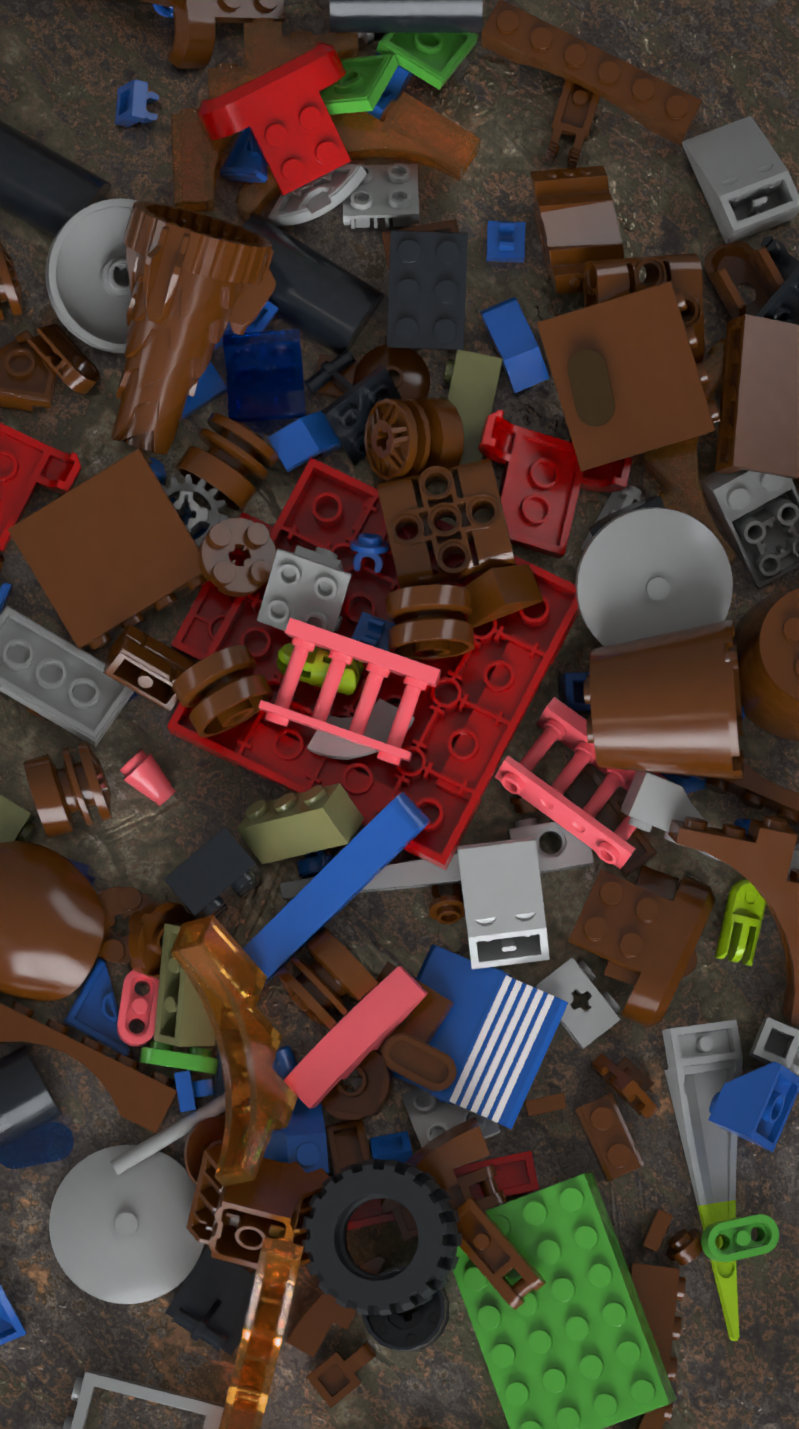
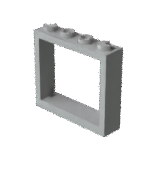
(84, 1390)

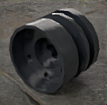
(412, 1335)

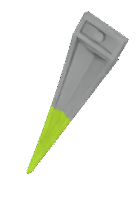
(698, 1066)

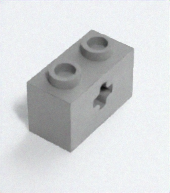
(581, 1025)

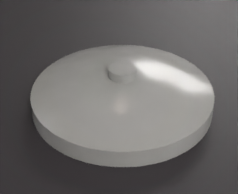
(90, 274)
(652, 576)
(125, 1231)

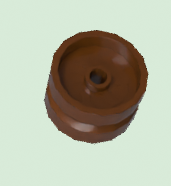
(430, 621)
(222, 690)

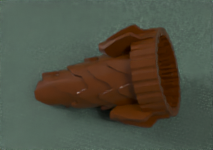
(185, 287)

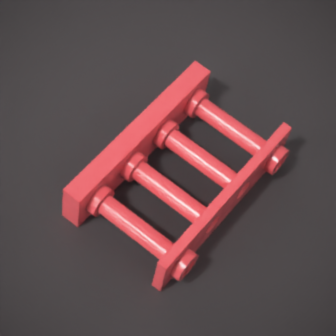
(342, 652)
(570, 728)

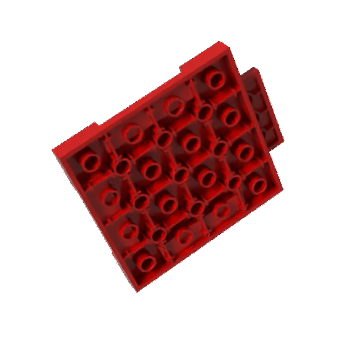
(457, 725)

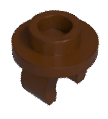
(446, 908)

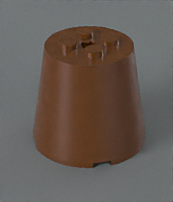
(770, 663)
(668, 703)

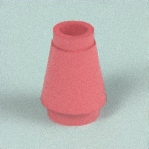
(147, 777)

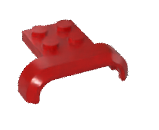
(285, 117)
(25, 466)
(542, 483)

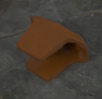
(741, 264)

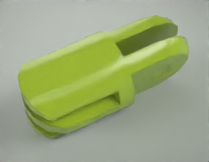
(317, 667)
(741, 924)

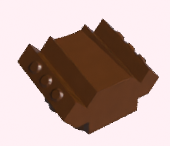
(574, 223)
(242, 1214)

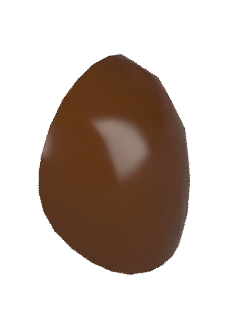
(46, 923)

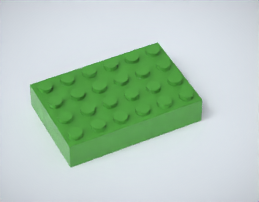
(582, 1341)

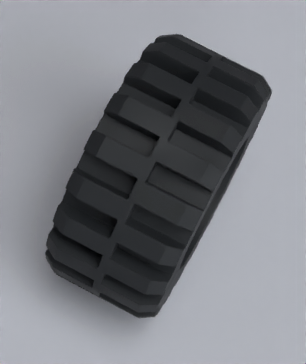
(328, 1244)

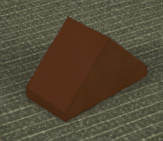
(502, 593)

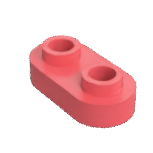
(137, 1008)

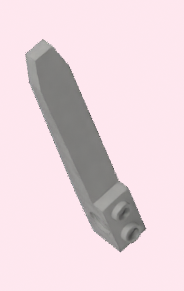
(422, 873)

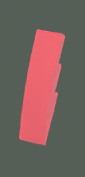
(355, 1037)

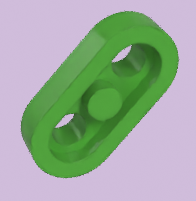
(163, 1055)
(737, 1238)

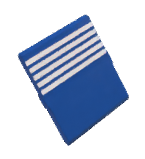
(491, 1033)

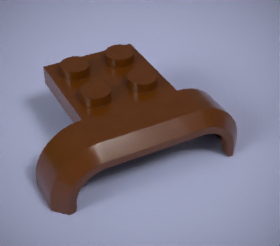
(196, 26)
(644, 936)

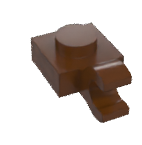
(338, 1376)

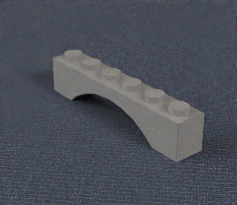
(658, 801)

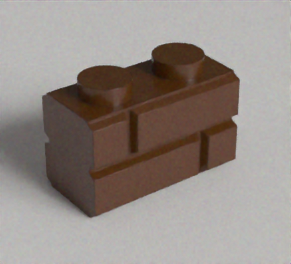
(146, 666)
(609, 1137)

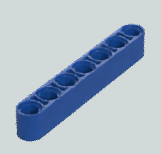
(336, 884)

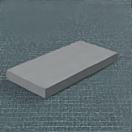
(57, 678)

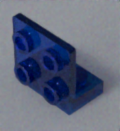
(264, 375)

